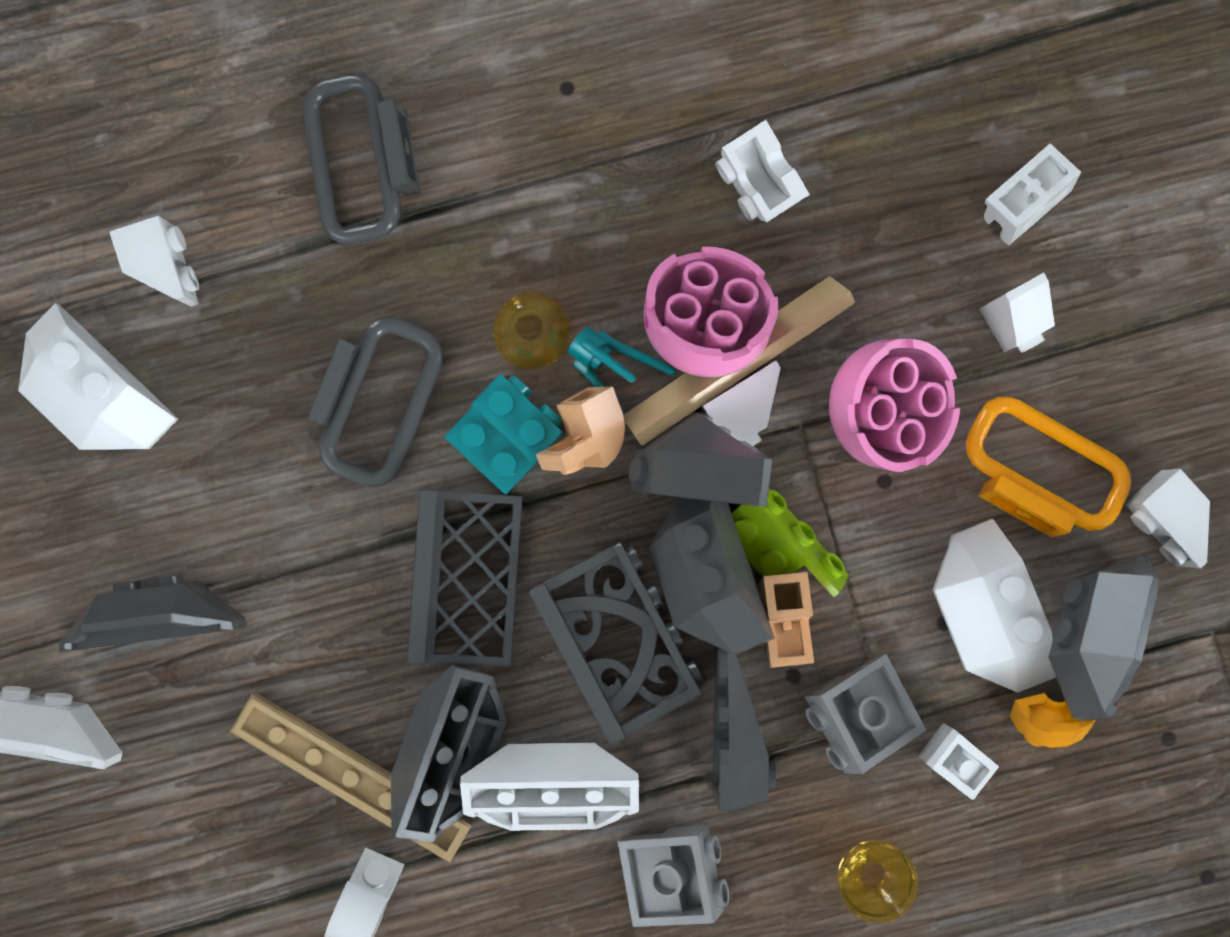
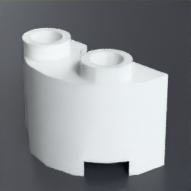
(760, 174)

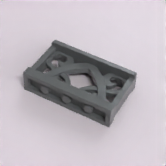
(605, 699)

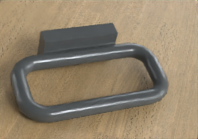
(392, 151)
(341, 387)

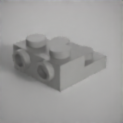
(864, 715)
(673, 877)

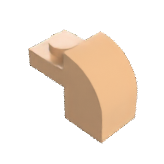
(593, 430)
(788, 611)

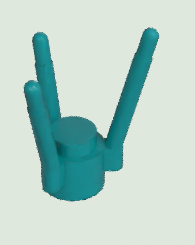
(593, 350)

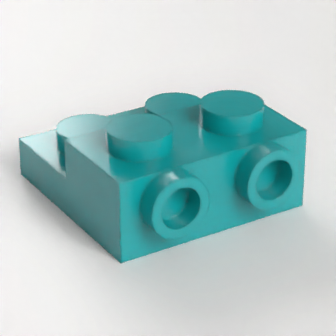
(505, 432)

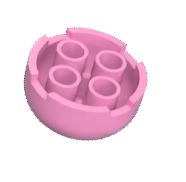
(709, 312)
(894, 404)

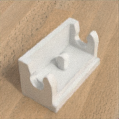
(1031, 193)

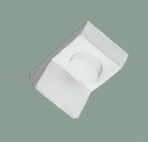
(958, 761)

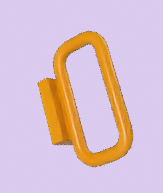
(1029, 500)

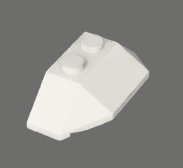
(87, 388)
(993, 609)
(54, 729)
(550, 787)

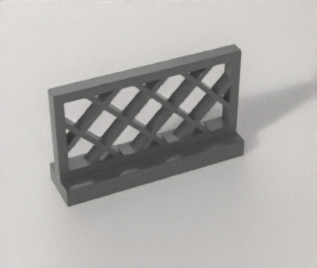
(427, 572)

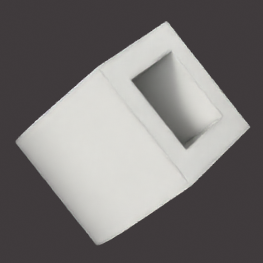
(365, 896)

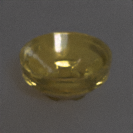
(539, 351)
(888, 898)

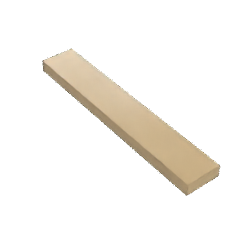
(692, 392)
(331, 766)

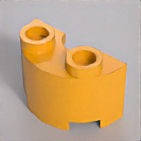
(1047, 722)

